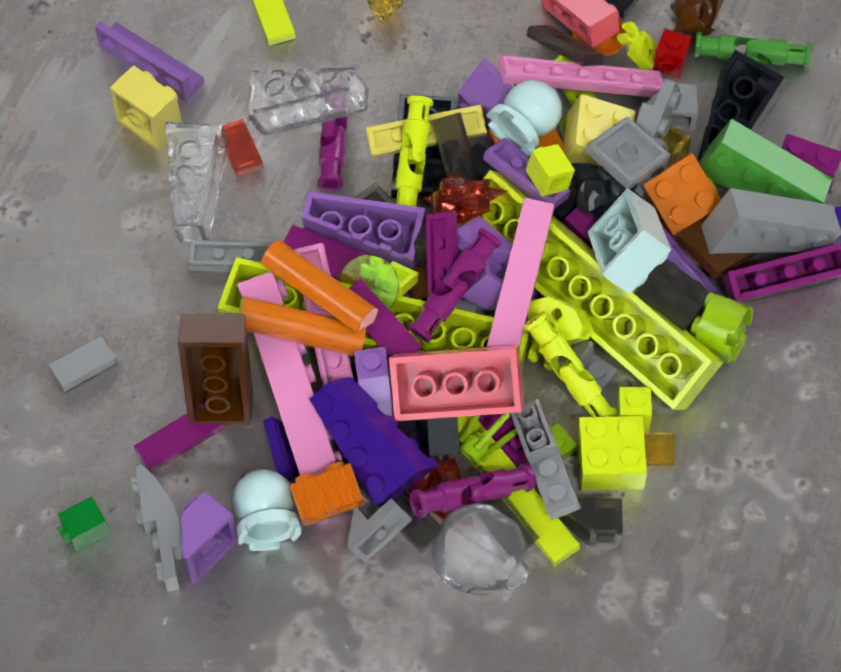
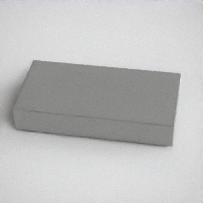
(83, 363)

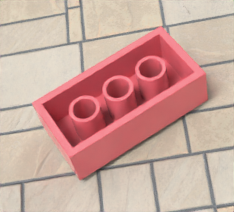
(457, 383)

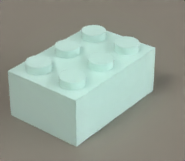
(629, 241)

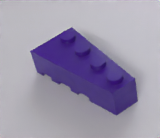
(370, 441)

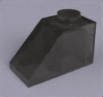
(597, 522)

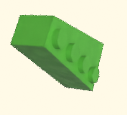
(754, 164)

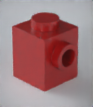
(672, 53)

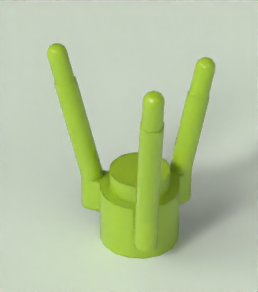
(476, 446)

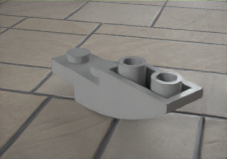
(655, 120)
(545, 460)
(160, 522)

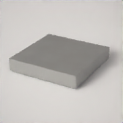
(627, 153)

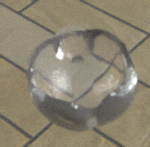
(480, 551)

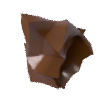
(695, 15)

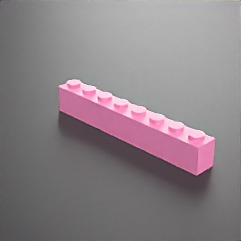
(292, 385)

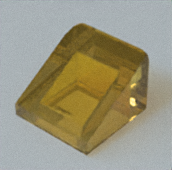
(660, 449)

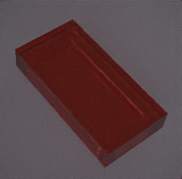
(241, 149)

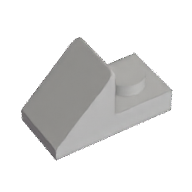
(598, 368)
(371, 533)

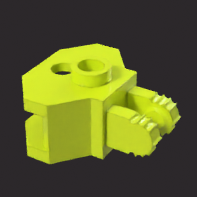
(564, 318)

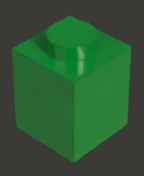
(82, 524)

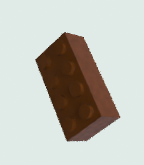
(216, 368)

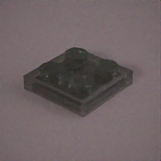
(673, 294)

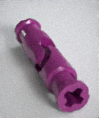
(332, 154)
(440, 302)
(486, 486)

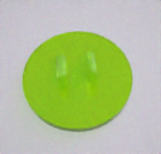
(376, 274)

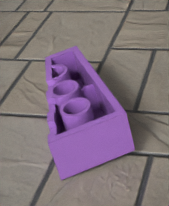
(367, 225)

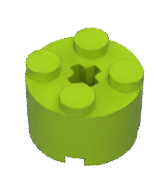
(723, 326)

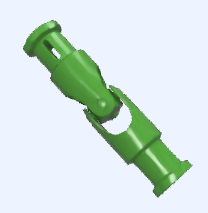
(763, 51)

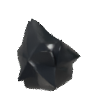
(596, 189)

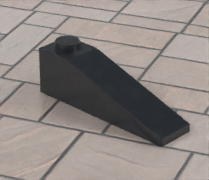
(743, 93)

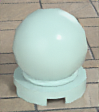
(527, 114)
(265, 510)

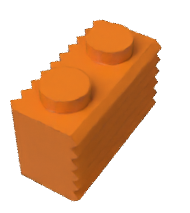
(326, 493)

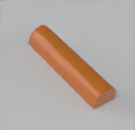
(319, 286)
(300, 326)

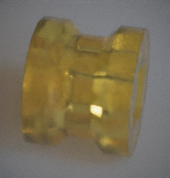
(384, 8)

